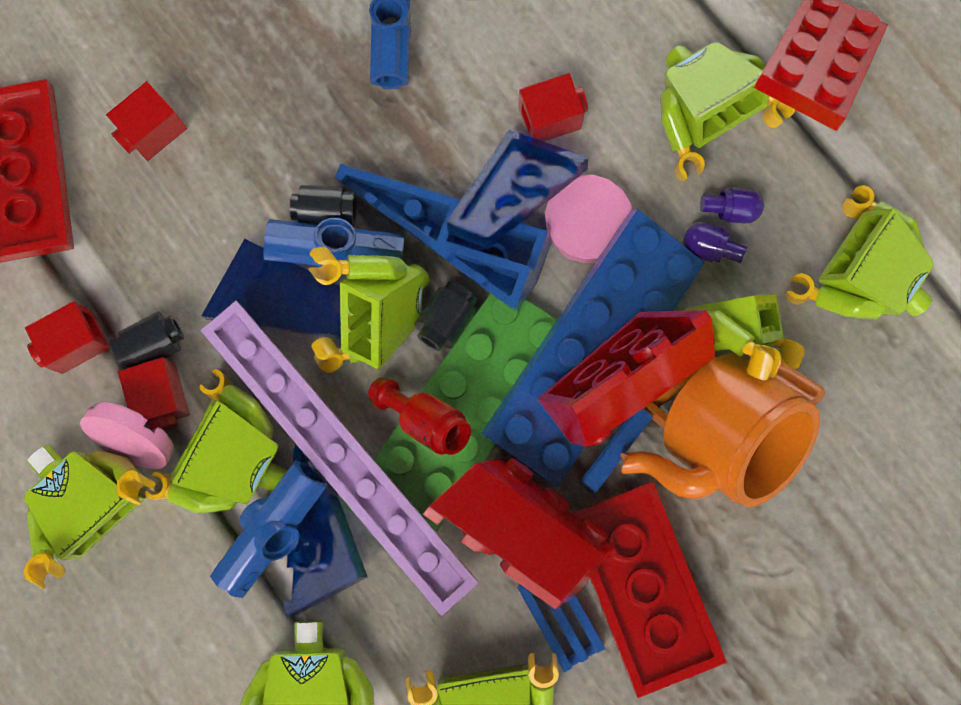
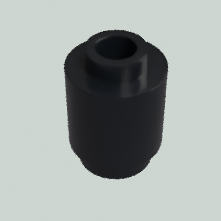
(323, 202)
(446, 316)
(147, 340)

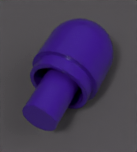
(734, 205)
(712, 243)

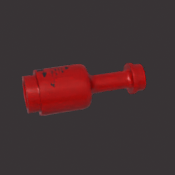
(423, 417)

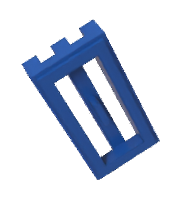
(610, 455)
(580, 653)

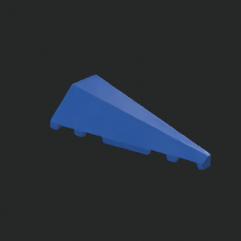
(505, 269)

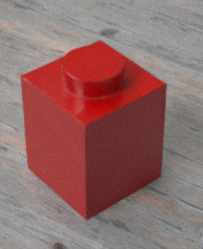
(552, 108)
(145, 122)
(65, 338)
(155, 393)

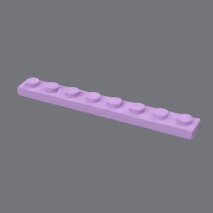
(341, 459)

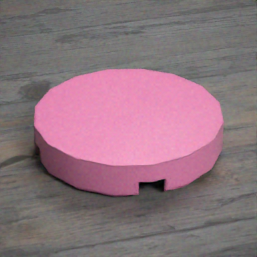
(585, 217)
(124, 434)

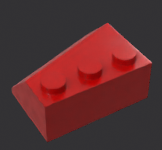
(629, 372)
(524, 526)

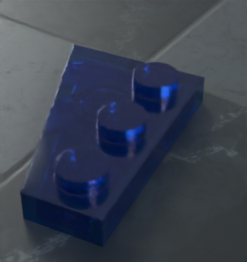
(512, 186)
(277, 294)

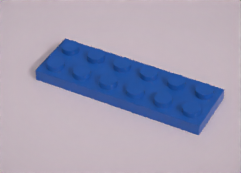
(634, 274)

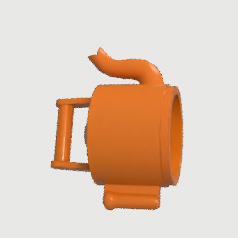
(733, 432)

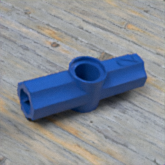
(390, 43)
(294, 240)
(268, 529)

